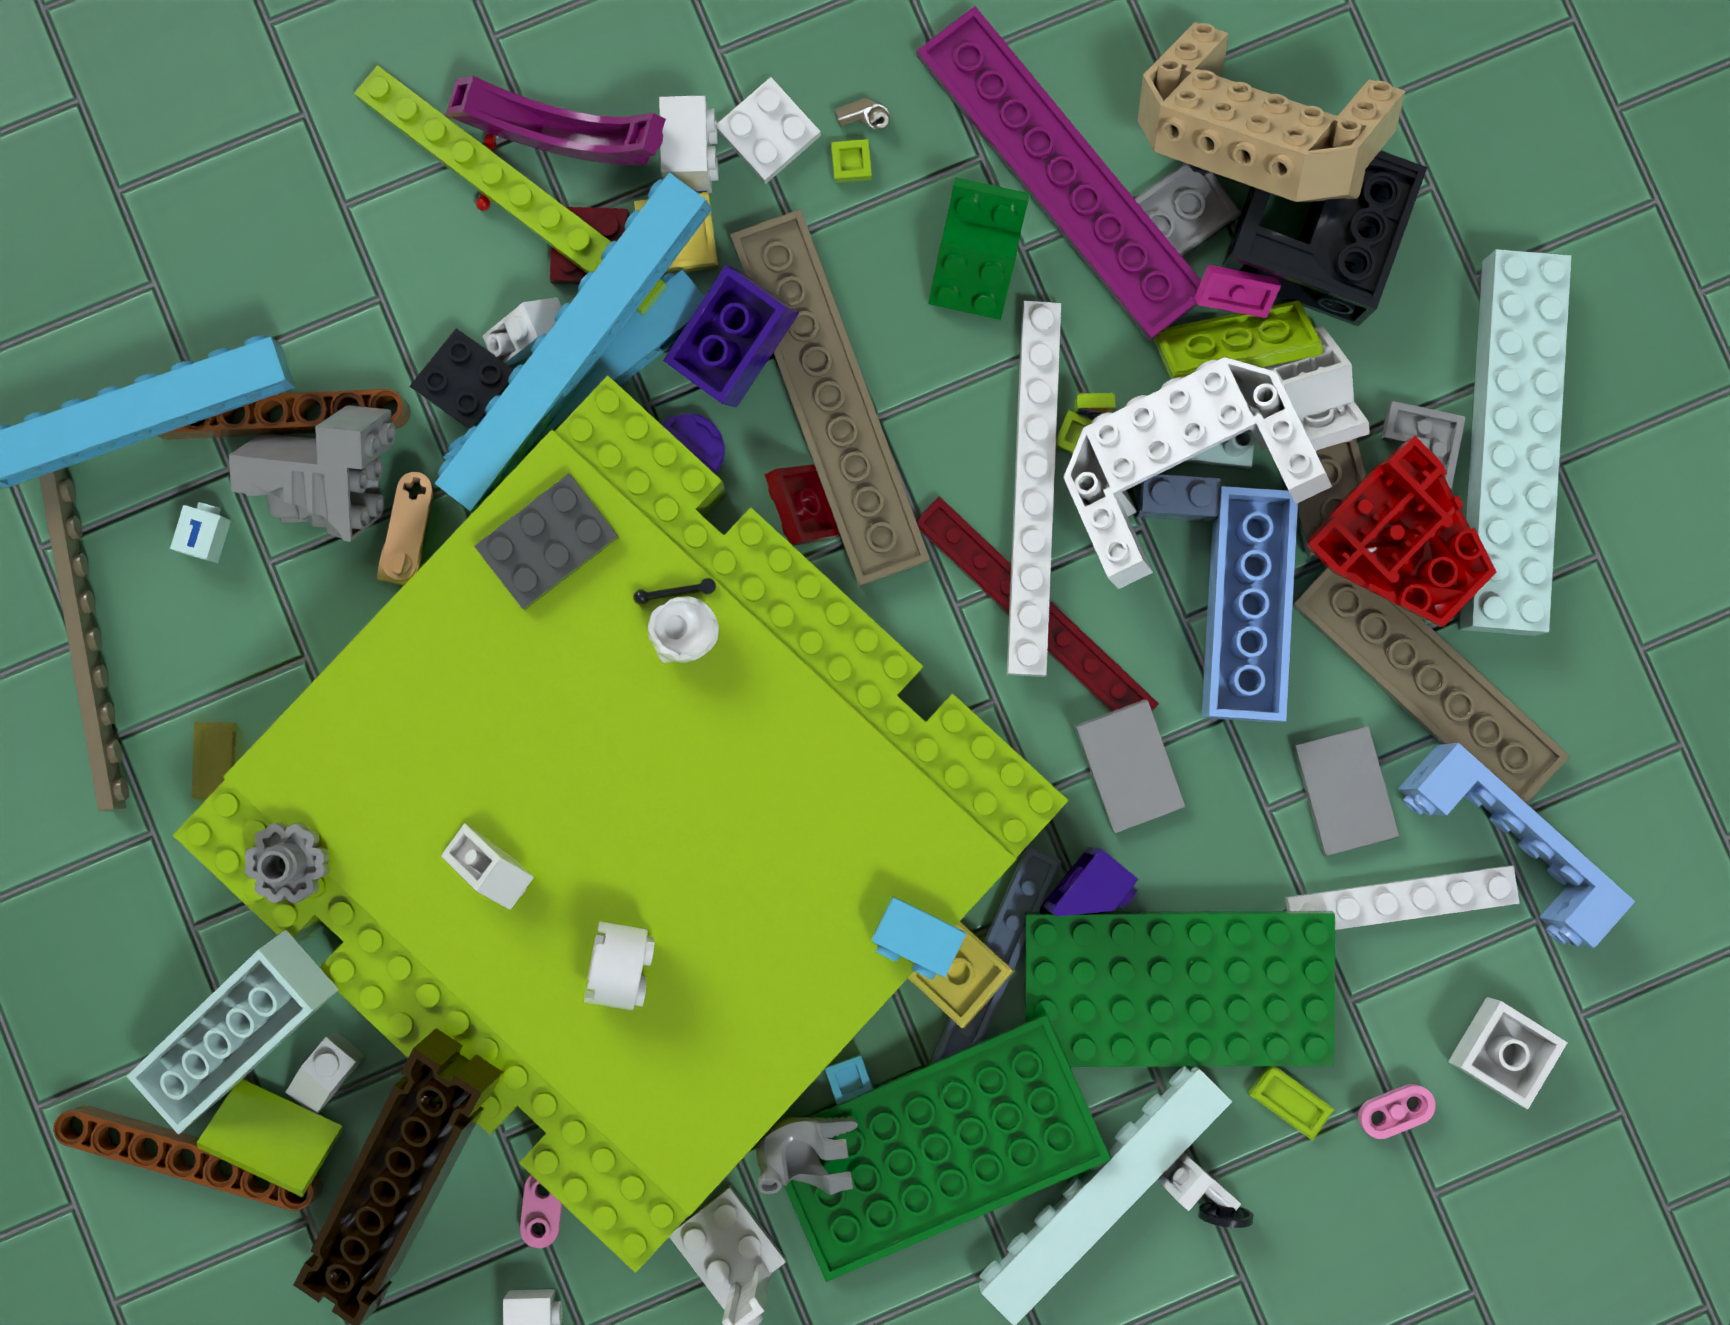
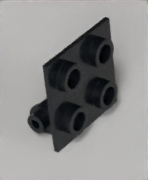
(462, 379)

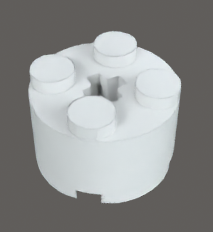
(618, 966)

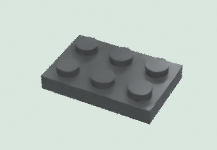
(546, 541)

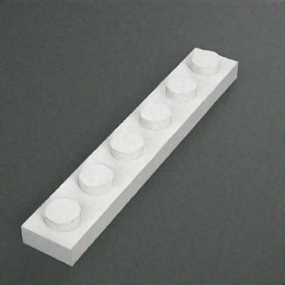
(1413, 897)

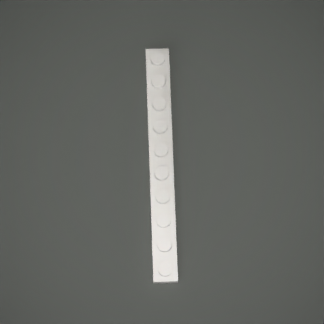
(1034, 489)

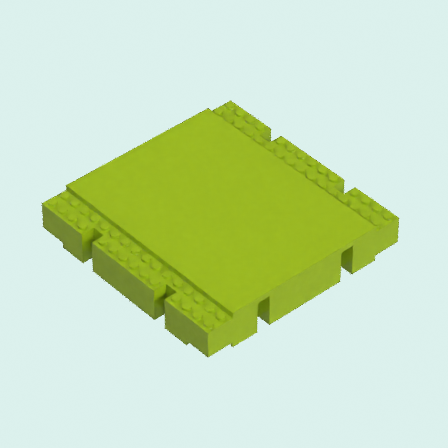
(718, 801)

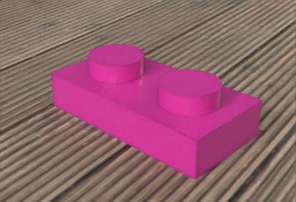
(1237, 291)

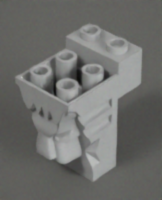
(322, 478)

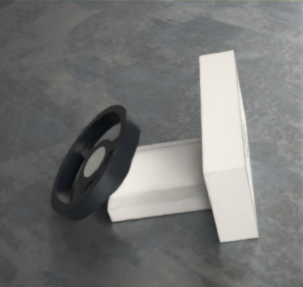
(1188, 1183)

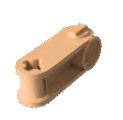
(406, 531)

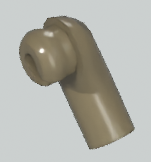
(864, 111)

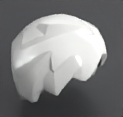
(683, 630)

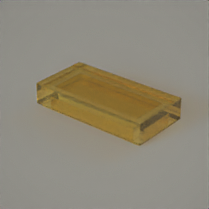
(212, 756)

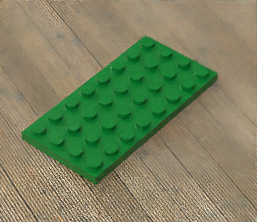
(1185, 987)
(950, 1147)

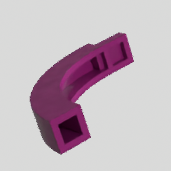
(554, 129)

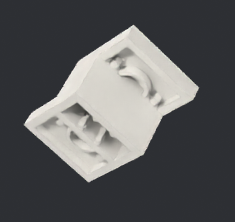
(1324, 395)

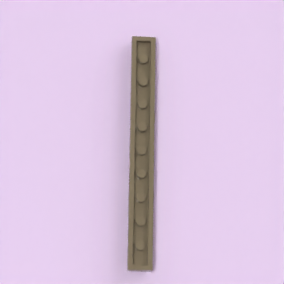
(84, 641)

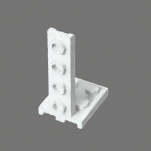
(730, 1256)

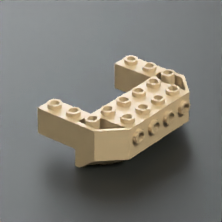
(1259, 134)

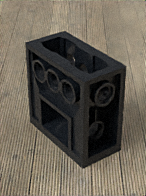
(1343, 246)

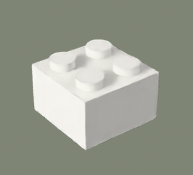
(688, 140)
(1507, 1052)

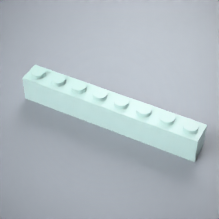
(1102, 1194)

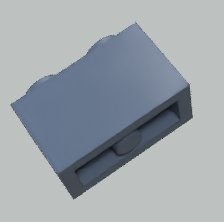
(1179, 498)

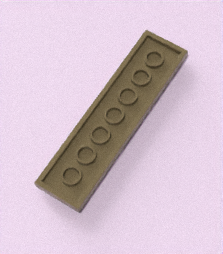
(1431, 681)

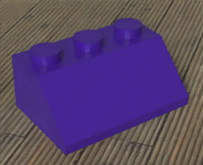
(1092, 886)

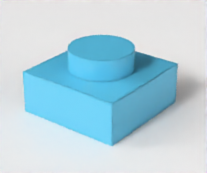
(848, 1078)

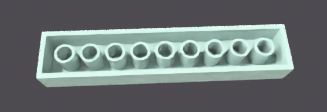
(1517, 437)

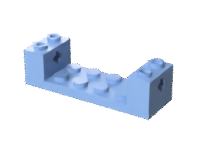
(1589, 902)

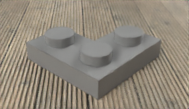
(1435, 429)

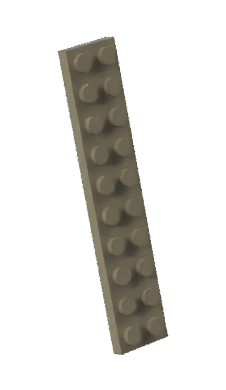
(833, 403)

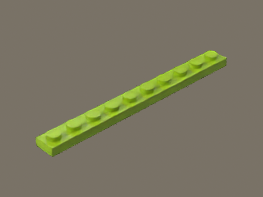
(488, 173)

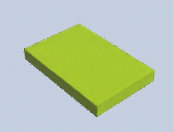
(270, 1137)

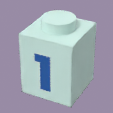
(201, 532)

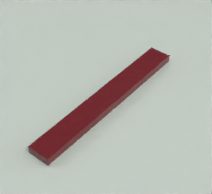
(1065, 640)

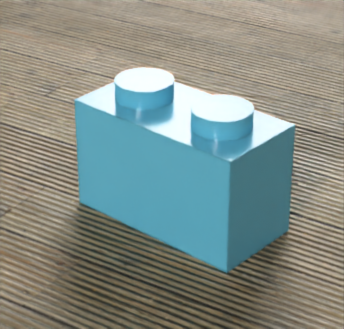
(918, 938)

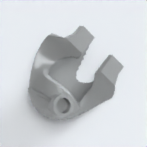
(791, 1151)

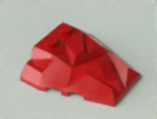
(1406, 537)

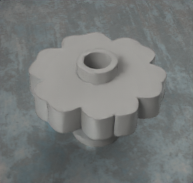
(287, 862)

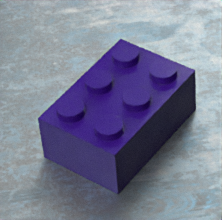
(730, 336)

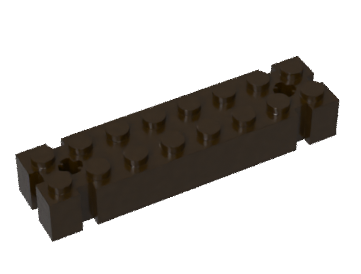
(397, 1177)

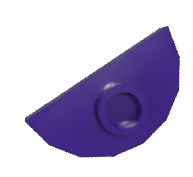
(699, 437)

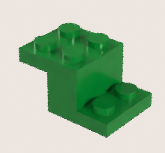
(978, 248)

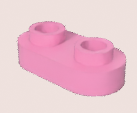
(1395, 1112)
(539, 1209)

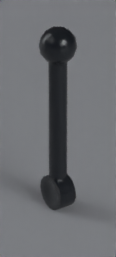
(707, 586)

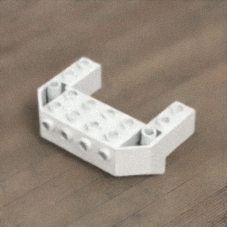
(1171, 428)

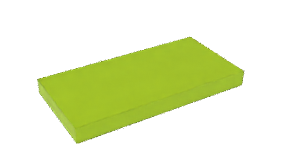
(1246, 338)

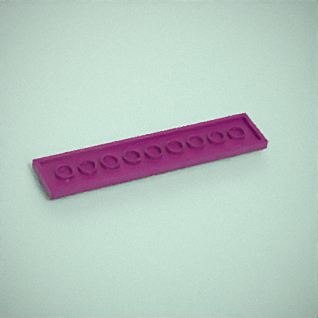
(1061, 172)

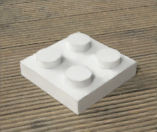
(768, 130)

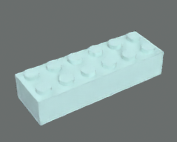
(232, 1031)

